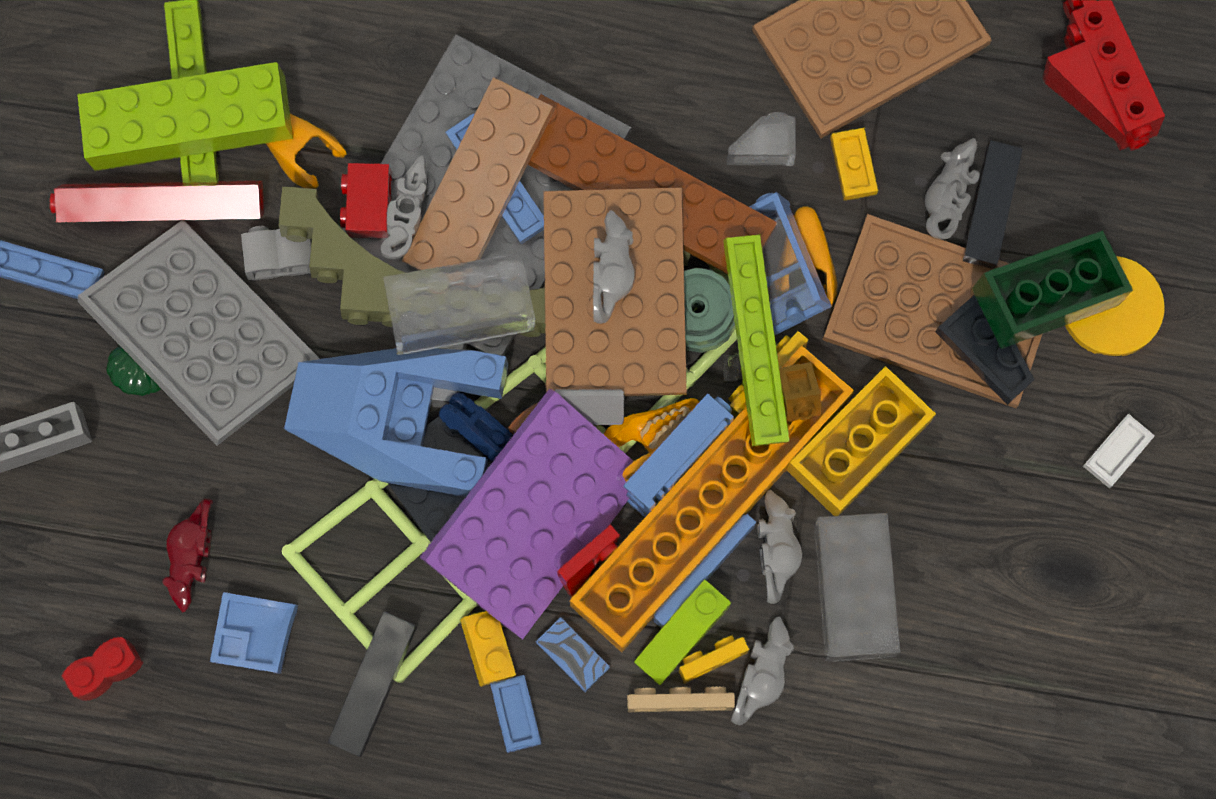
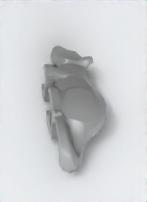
(948, 194)
(405, 212)
(615, 272)
(781, 551)
(765, 679)

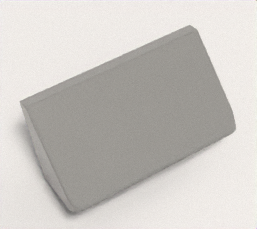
(597, 406)

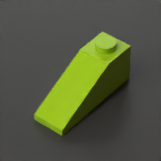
(682, 632)

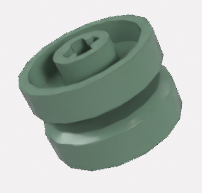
(716, 323)

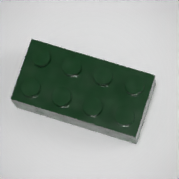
(1051, 289)

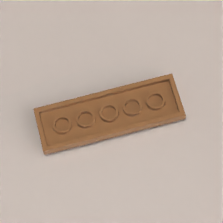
(480, 178)

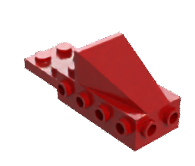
(1104, 75)

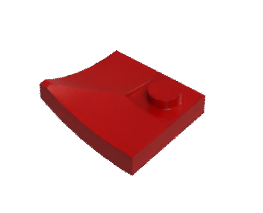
(579, 568)

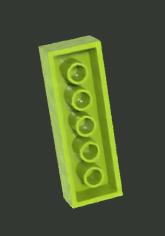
(184, 116)

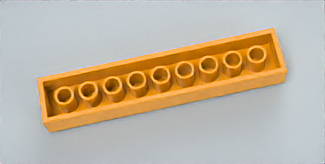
(696, 516)

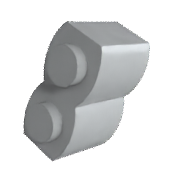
(273, 256)

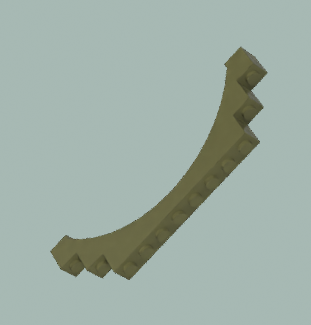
(339, 257)

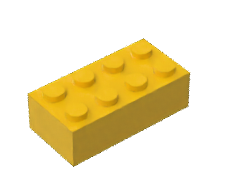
(860, 441)

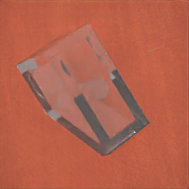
(766, 142)

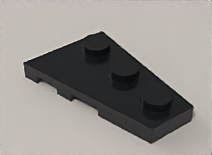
(975, 343)

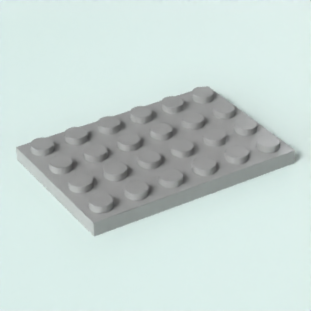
(198, 331)

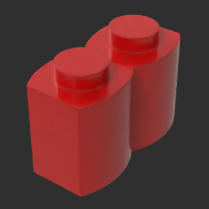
(95, 674)

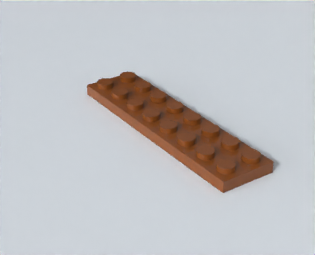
(597, 159)

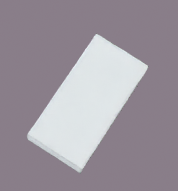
(1118, 451)

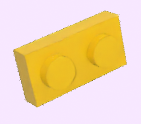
(854, 164)
(487, 648)
(726, 651)

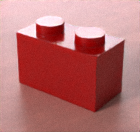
(367, 201)

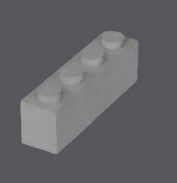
(42, 436)

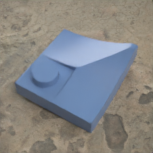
(252, 632)

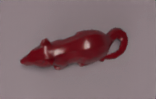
(186, 547)

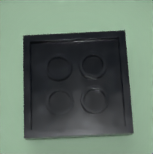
(434, 508)

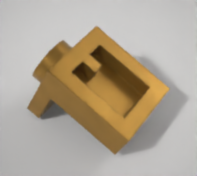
(800, 392)

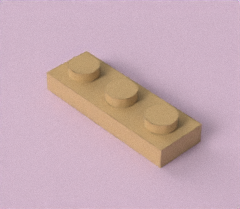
(680, 700)

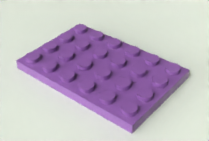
(531, 514)

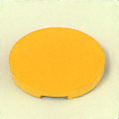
(1126, 326)

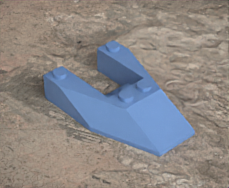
(377, 408)

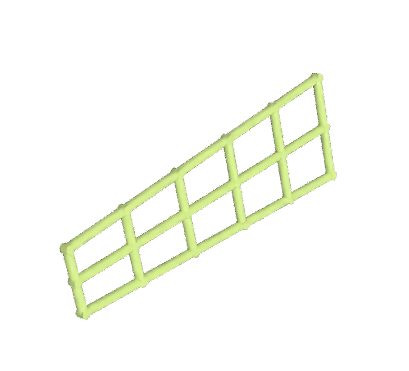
(374, 490)

